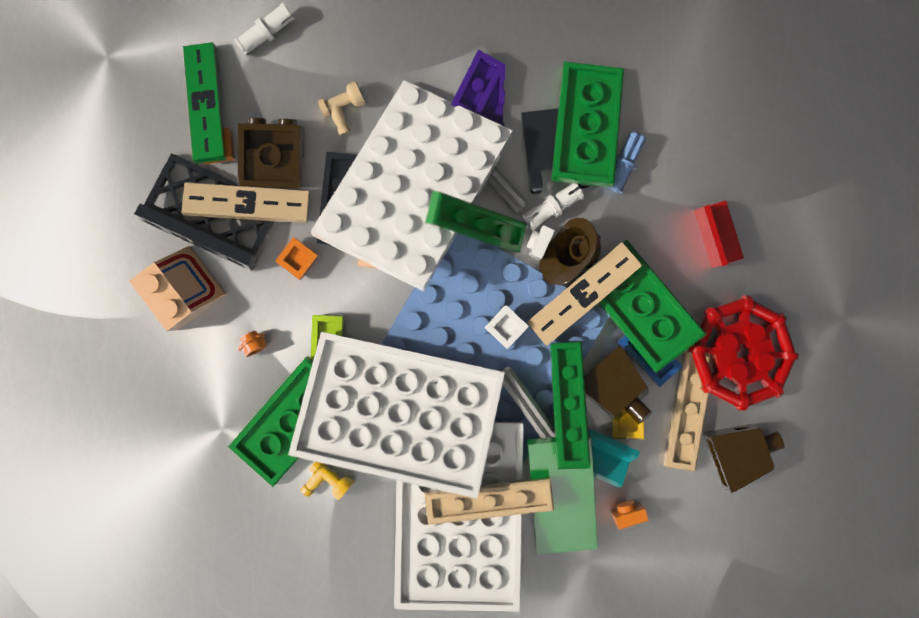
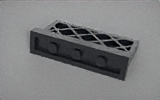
(191, 230)

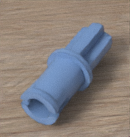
(626, 160)

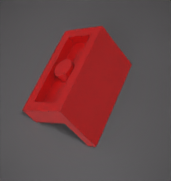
(718, 234)

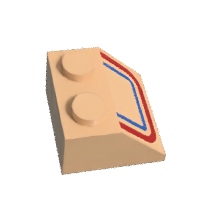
(178, 288)

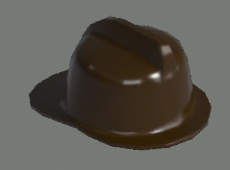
(570, 251)

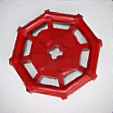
(760, 353)

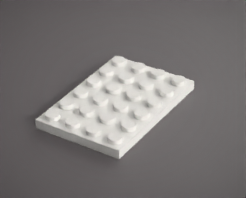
(386, 193)
(398, 414)
(461, 562)

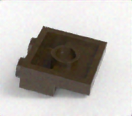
(270, 153)

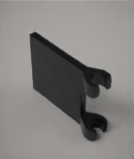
(539, 142)

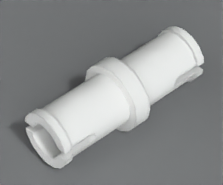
(264, 29)
(553, 206)

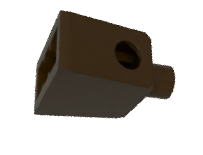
(618, 387)
(742, 454)

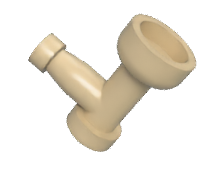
(333, 106)

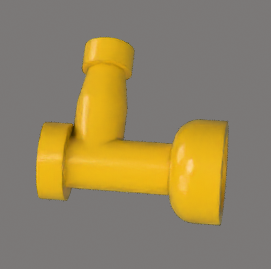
(324, 472)

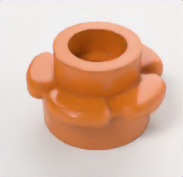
(252, 343)

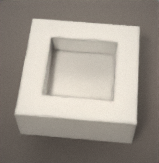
(539, 241)
(506, 326)

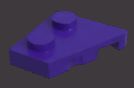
(483, 88)

